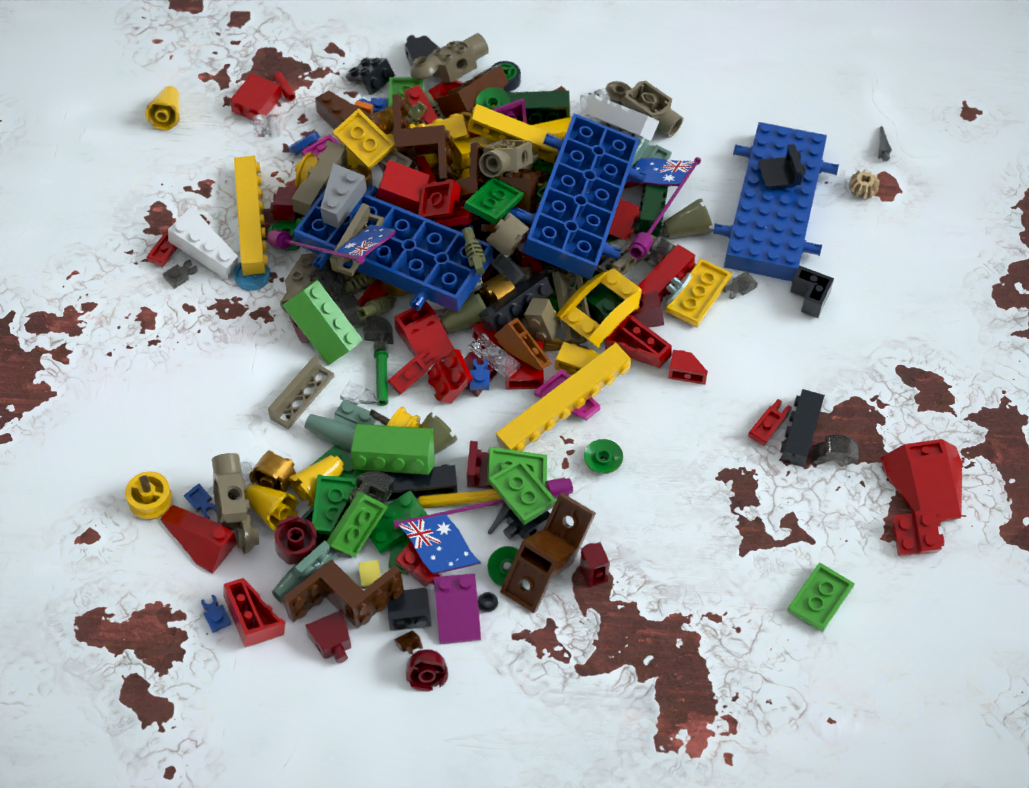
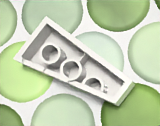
(621, 118)
(202, 243)

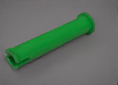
(381, 377)

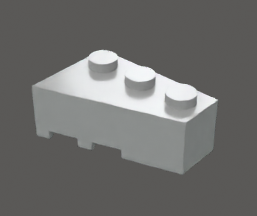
(341, 195)

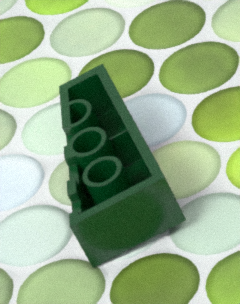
(544, 105)
(651, 205)

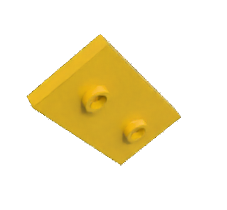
(699, 293)

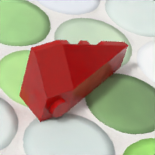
(201, 538)

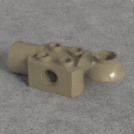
(451, 60)
(648, 101)
(507, 156)
(298, 277)
(231, 501)

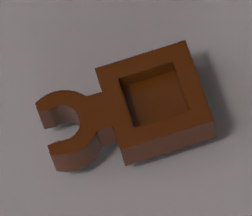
(409, 642)

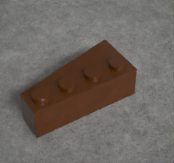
(464, 97)
(334, 108)

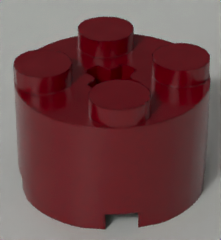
(295, 539)

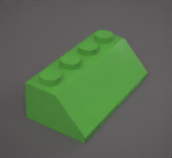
(322, 322)
(393, 449)

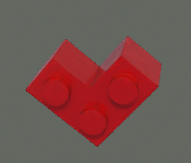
(623, 219)

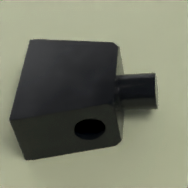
(418, 47)
(524, 531)

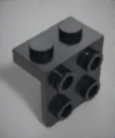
(372, 72)
(783, 170)
(409, 610)

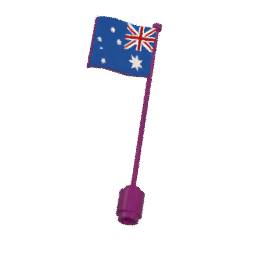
(659, 173)
(353, 249)
(440, 541)

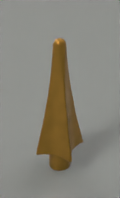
(556, 344)

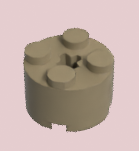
(508, 235)

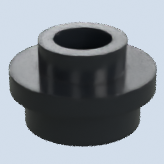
(487, 596)

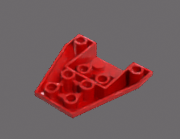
(927, 476)

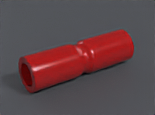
(285, 88)

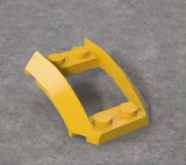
(585, 325)

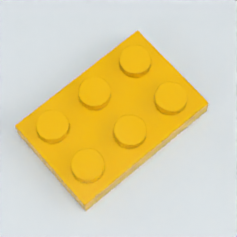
(364, 139)

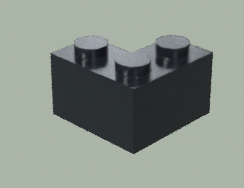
(814, 287)

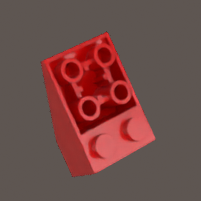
(423, 331)

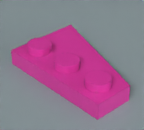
(585, 412)

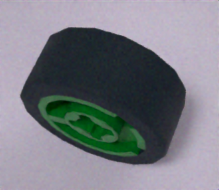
(512, 73)

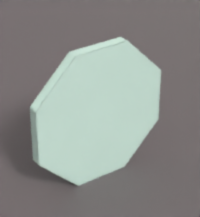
(680, 285)

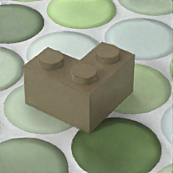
(540, 320)

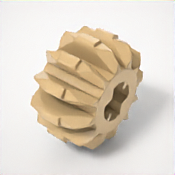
(864, 184)

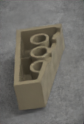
(318, 177)

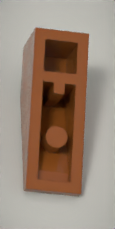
(519, 342)

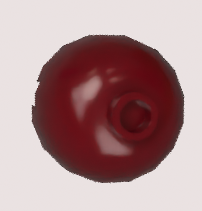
(426, 670)

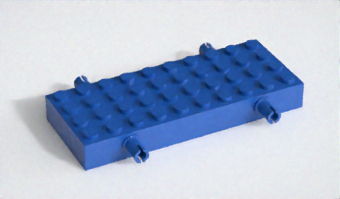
(581, 197)
(774, 221)
(417, 258)

